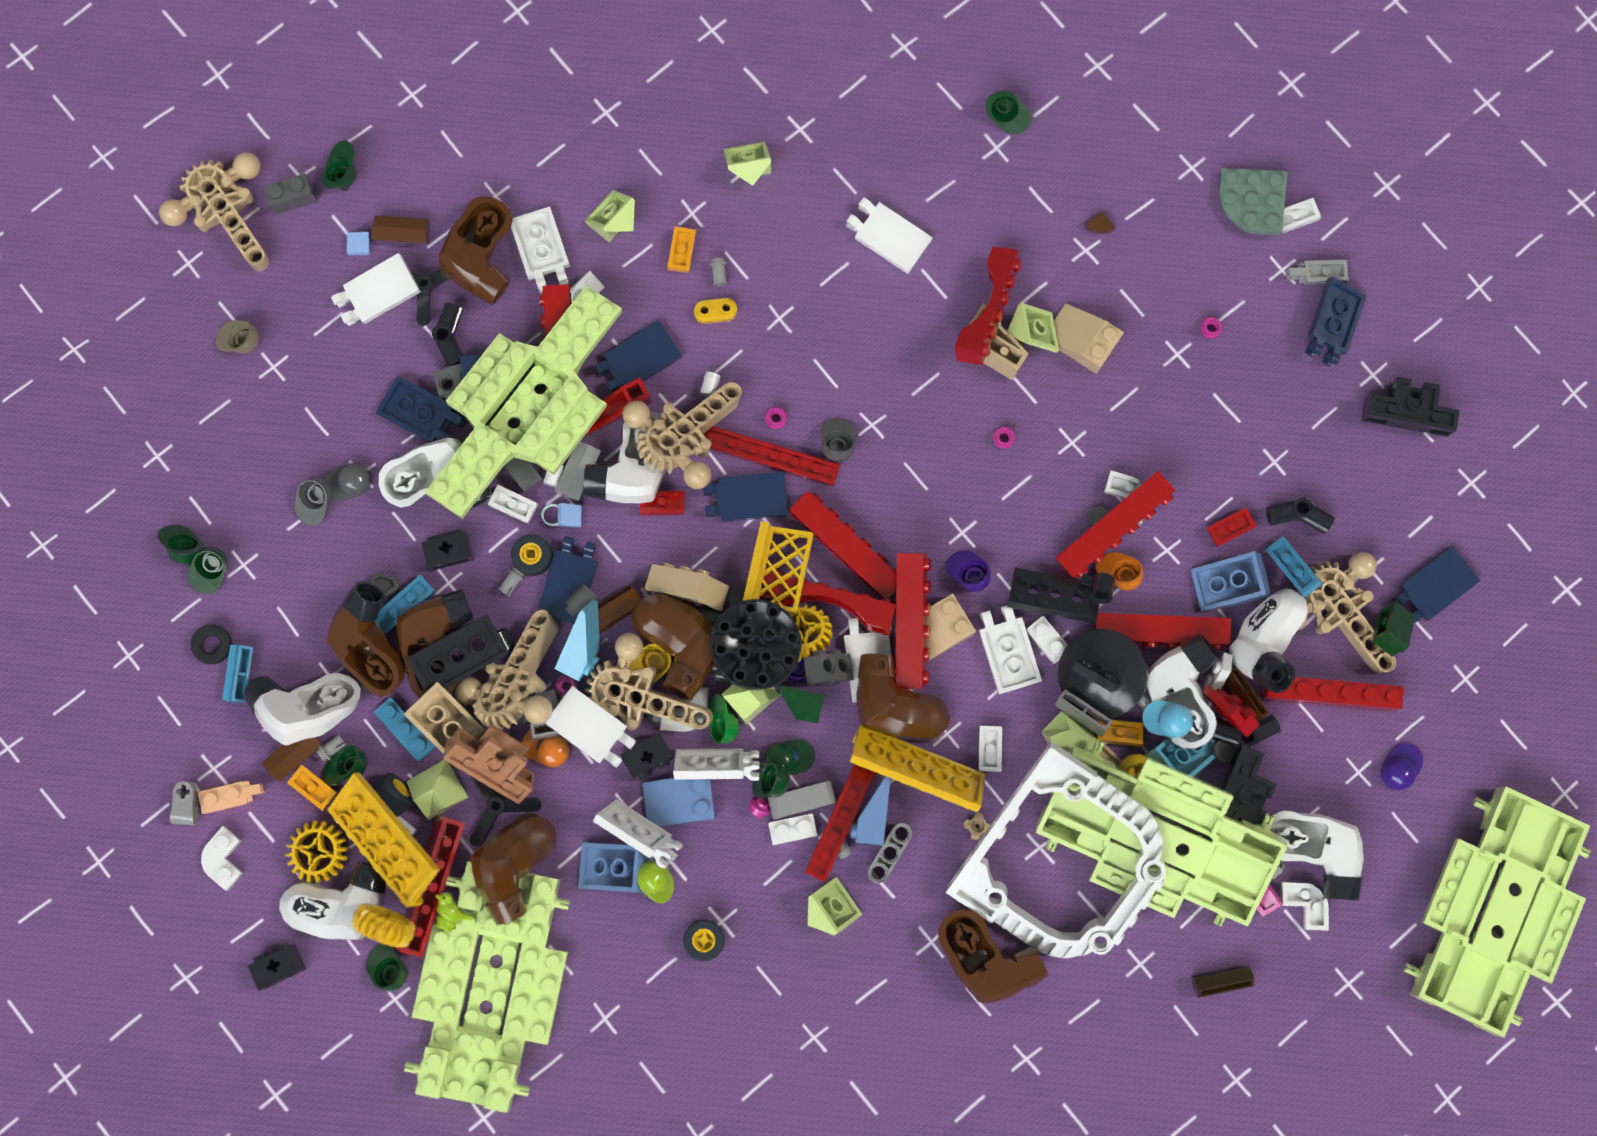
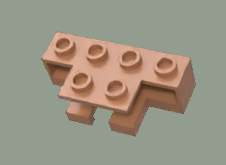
(493, 760)

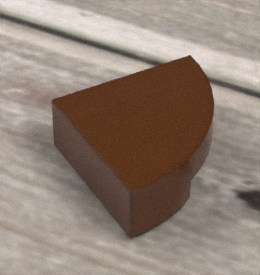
(1100, 224)

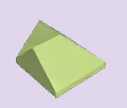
(749, 161)
(612, 215)
(1034, 327)
(749, 702)
(1068, 732)
(436, 790)
(831, 908)

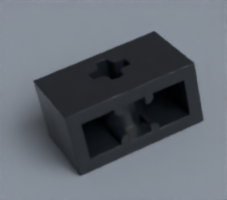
(458, 553)
(653, 745)
(290, 965)

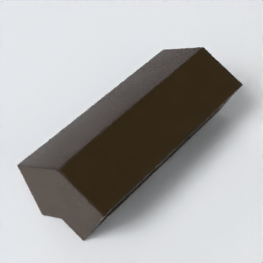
(1223, 981)

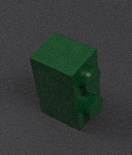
(1393, 628)

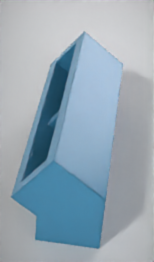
(237, 673)

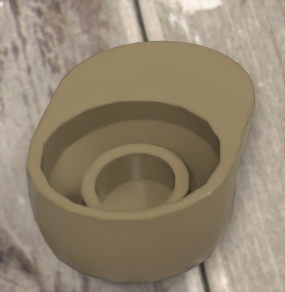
(237, 337)

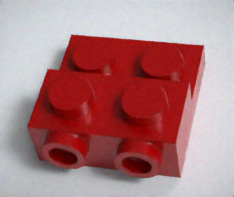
(1231, 709)

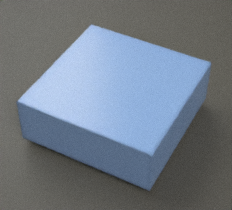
(358, 243)
(569, 515)

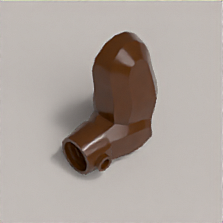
(471, 246)
(680, 633)
(895, 709)
(980, 962)

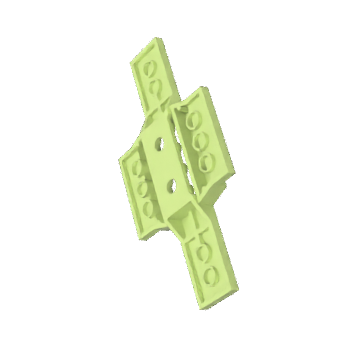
(548, 421)

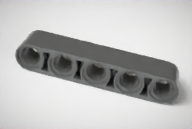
(521, 470)

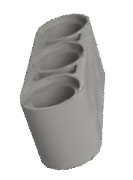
(802, 800)
(898, 845)

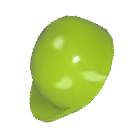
(655, 881)

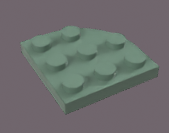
(1254, 199)

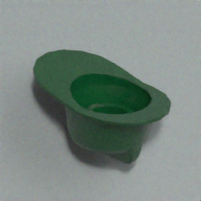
(1008, 112)
(340, 168)
(180, 543)

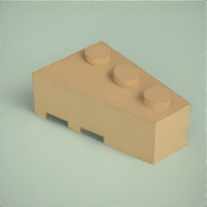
(1005, 353)
(687, 585)

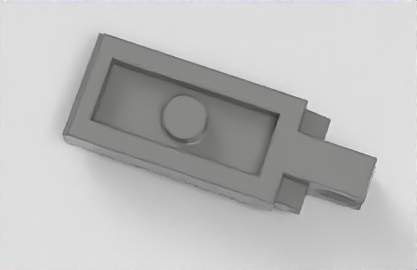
(1318, 271)

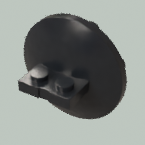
(755, 644)
(1104, 671)

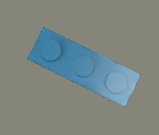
(1294, 566)
(411, 595)
(404, 730)

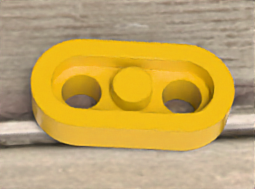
(715, 311)

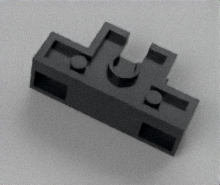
(1411, 409)
(1247, 788)

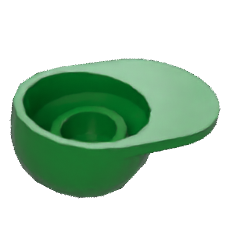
(724, 725)

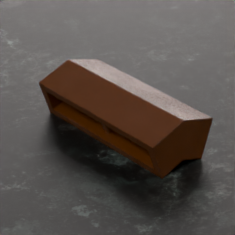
(400, 229)
(617, 607)
(1238, 684)
(289, 756)

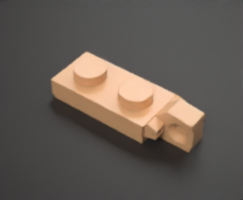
(228, 796)

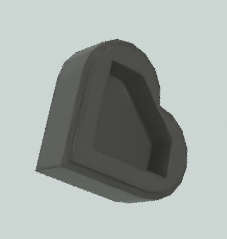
(388, 585)

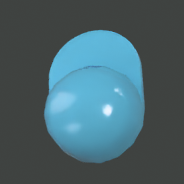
(1167, 719)

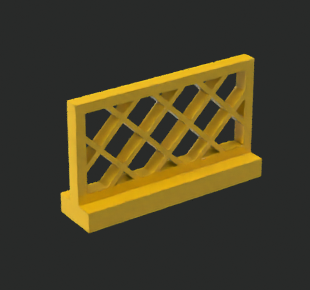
(760, 562)

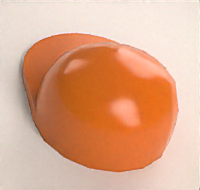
(1125, 569)
(548, 751)

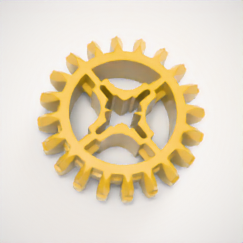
(813, 625)
(313, 862)
(383, 925)

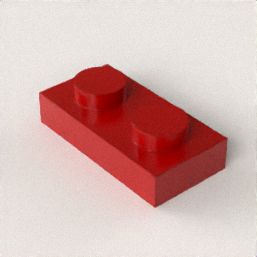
(665, 504)
(1231, 527)

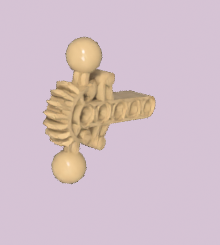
(244, 166)
(651, 443)
(1360, 566)
(629, 648)
(505, 696)

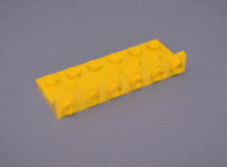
(918, 768)
(383, 840)

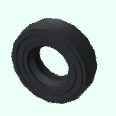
(198, 641)

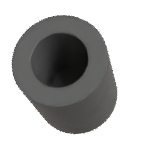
(579, 600)

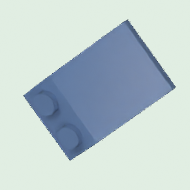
(1231, 582)
(678, 801)
(872, 821)
(610, 867)

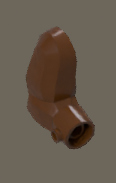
(506, 859)

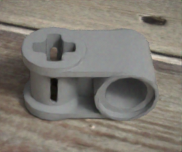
(185, 806)

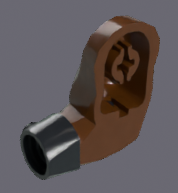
(427, 624)
(362, 644)

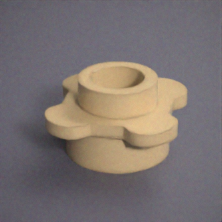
(970, 825)

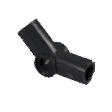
(449, 323)
(1288, 512)
(1227, 732)

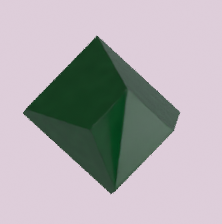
(802, 704)

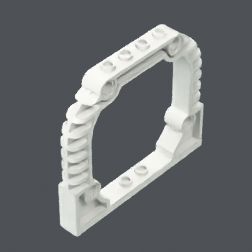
(1054, 773)

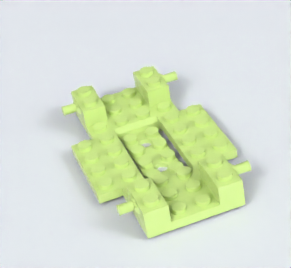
(1227, 871)
(1489, 975)
(474, 1059)

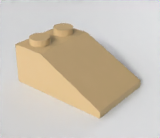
(1085, 337)
(947, 626)
(440, 716)

